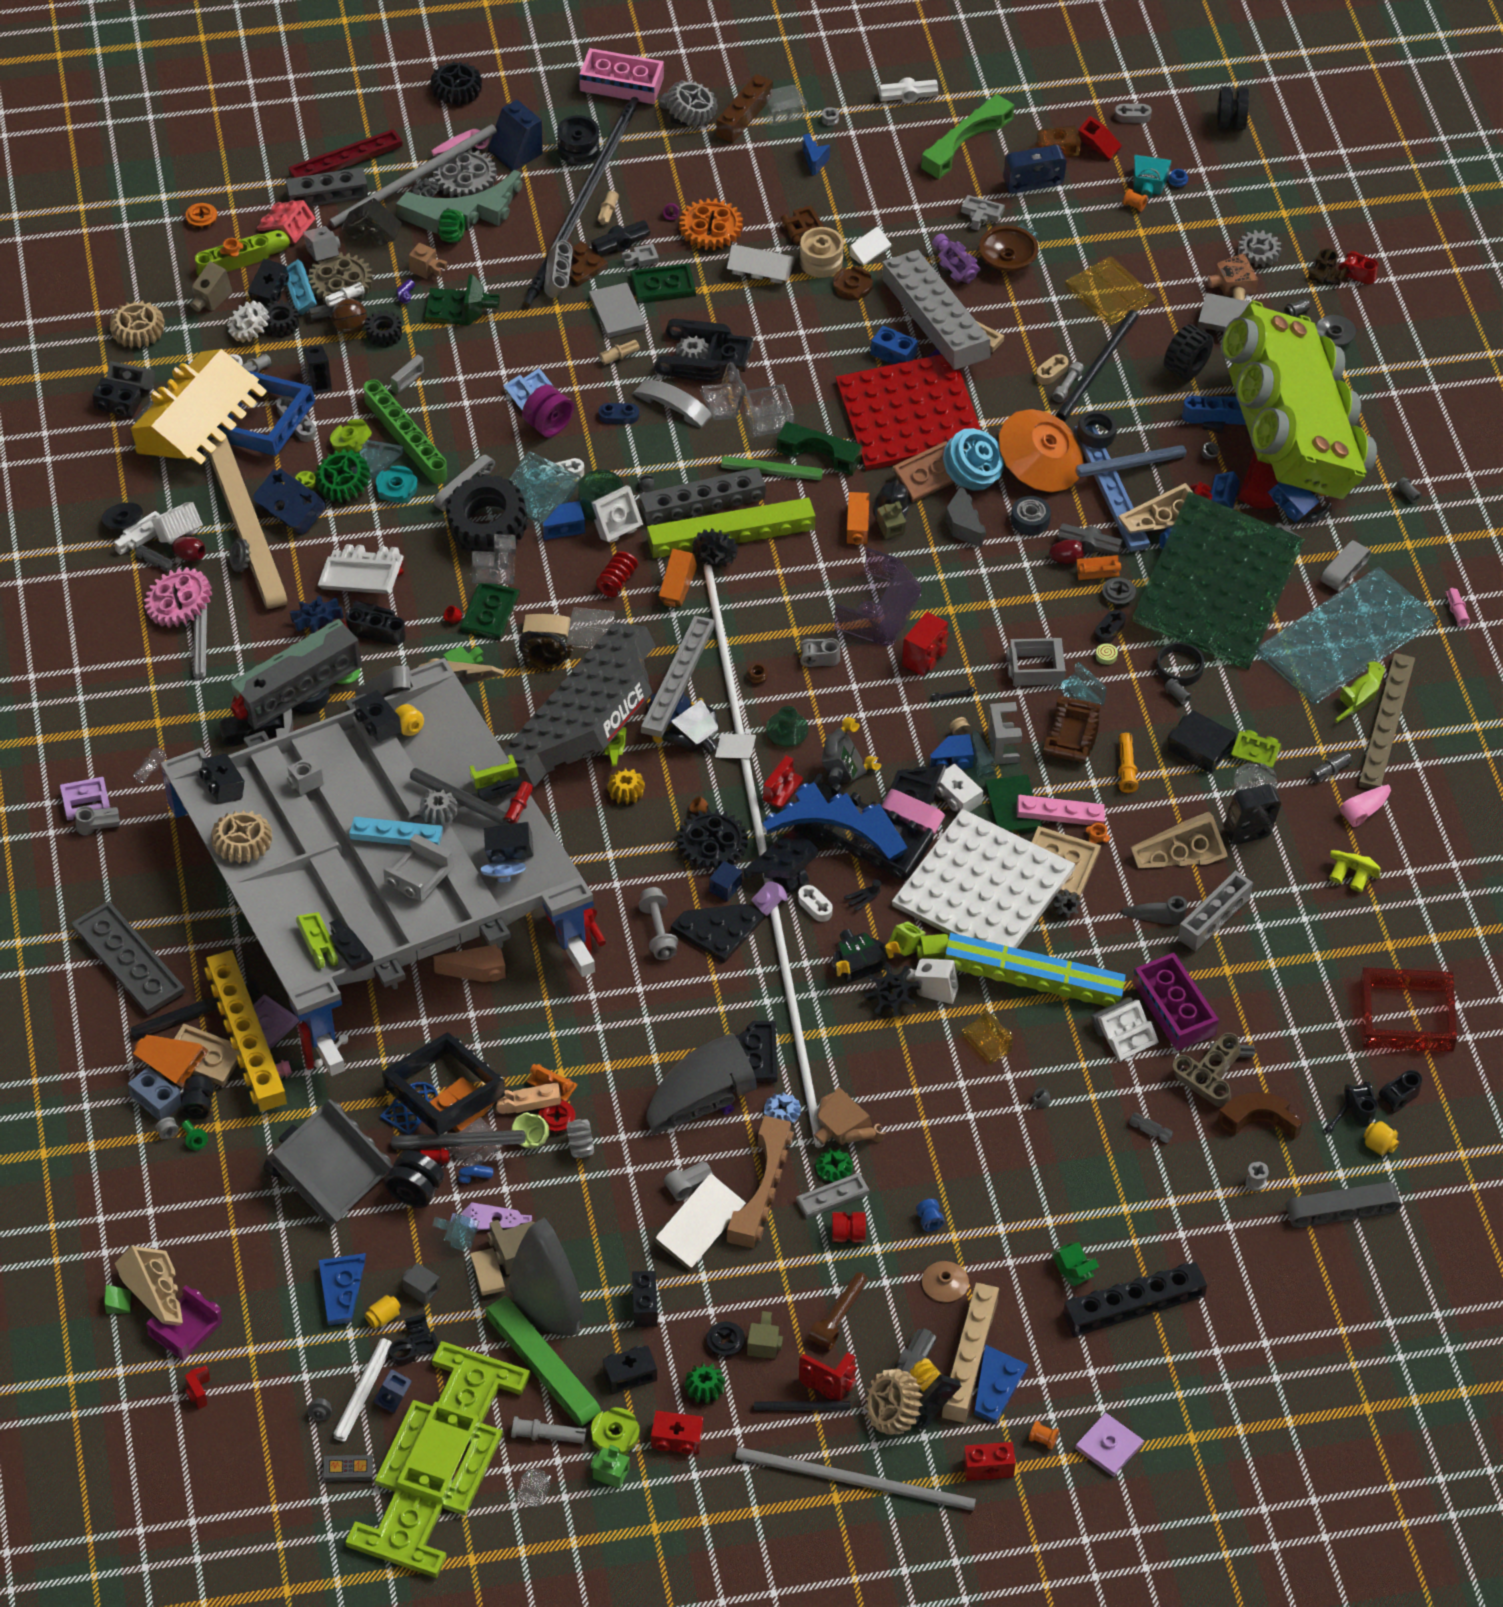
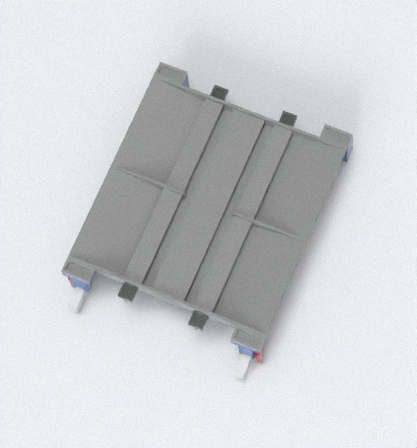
(324, 871)

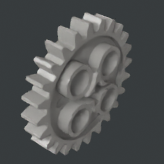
(466, 174)

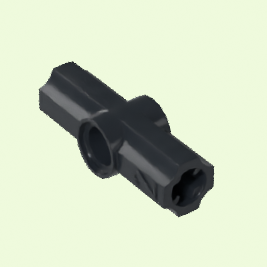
(620, 237)

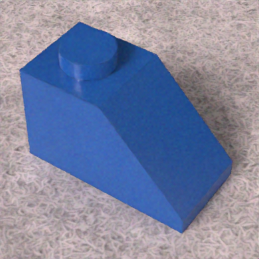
(564, 521)

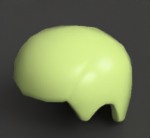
(534, 1127)

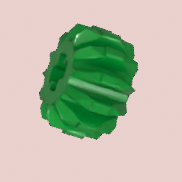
(451, 225)
(705, 1383)

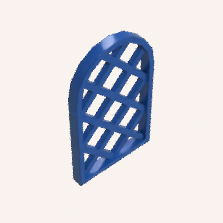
(384, 1116)

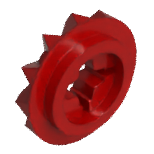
(566, 1113)

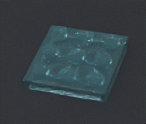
(543, 485)

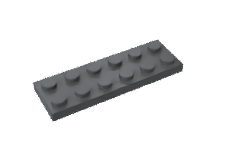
(128, 957)

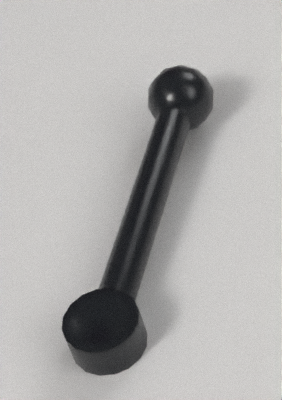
(936, 696)
(1329, 1127)

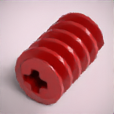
(616, 573)

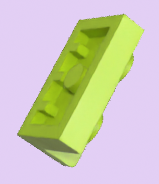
(1256, 749)

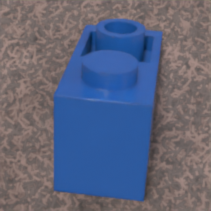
(1293, 500)
(954, 750)

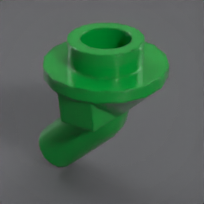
(196, 1137)

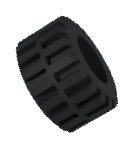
(1188, 352)

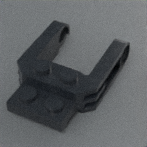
(723, 349)

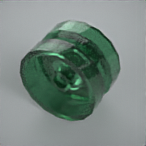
(595, 486)

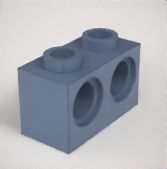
(152, 1096)

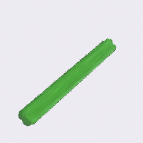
(772, 468)

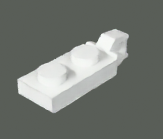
(136, 534)

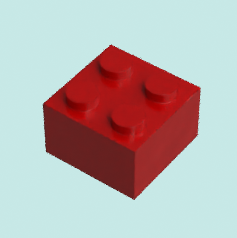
(925, 644)

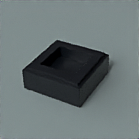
(1215, 426)

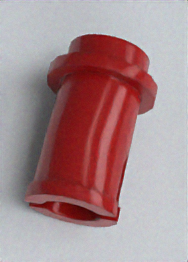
(439, 1156)

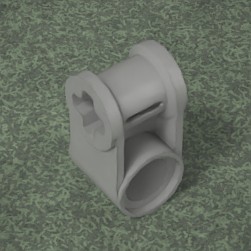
(822, 652)

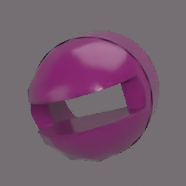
(666, 211)

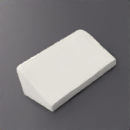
(869, 246)

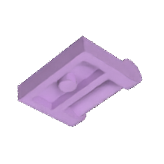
(84, 792)

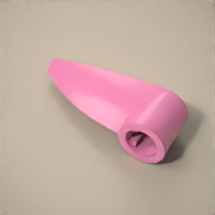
(456, 140)
(1363, 805)

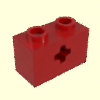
(686, 1426)
(989, 1461)

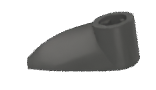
(1166, 913)

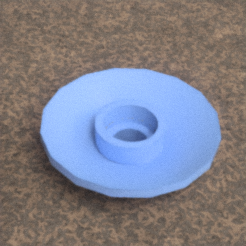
(504, 870)

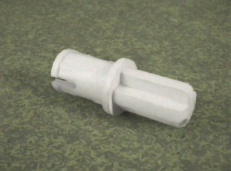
(345, 293)

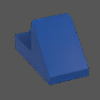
(815, 156)

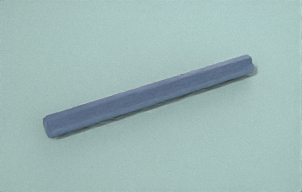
(1130, 461)

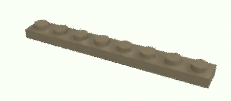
(1387, 721)

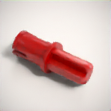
(518, 803)

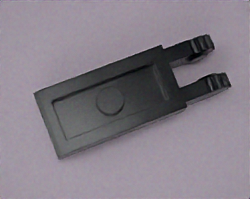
(934, 1398)

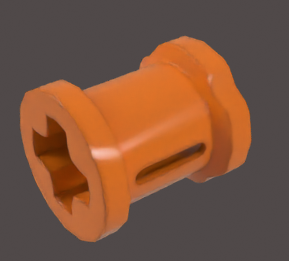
(1135, 200)
(1043, 1434)

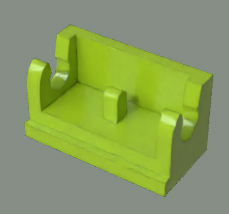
(491, 775)

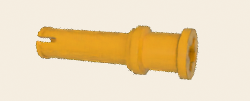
(1127, 770)

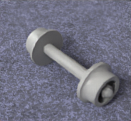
(663, 945)

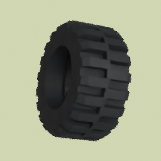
(482, 493)

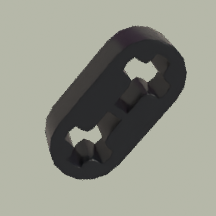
(1106, 624)

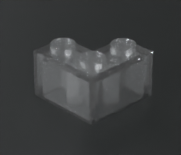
(495, 566)

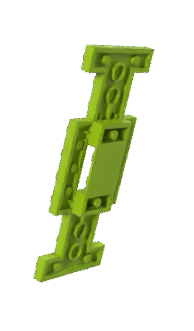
(428, 1453)

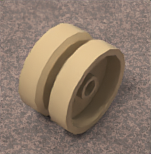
(821, 252)

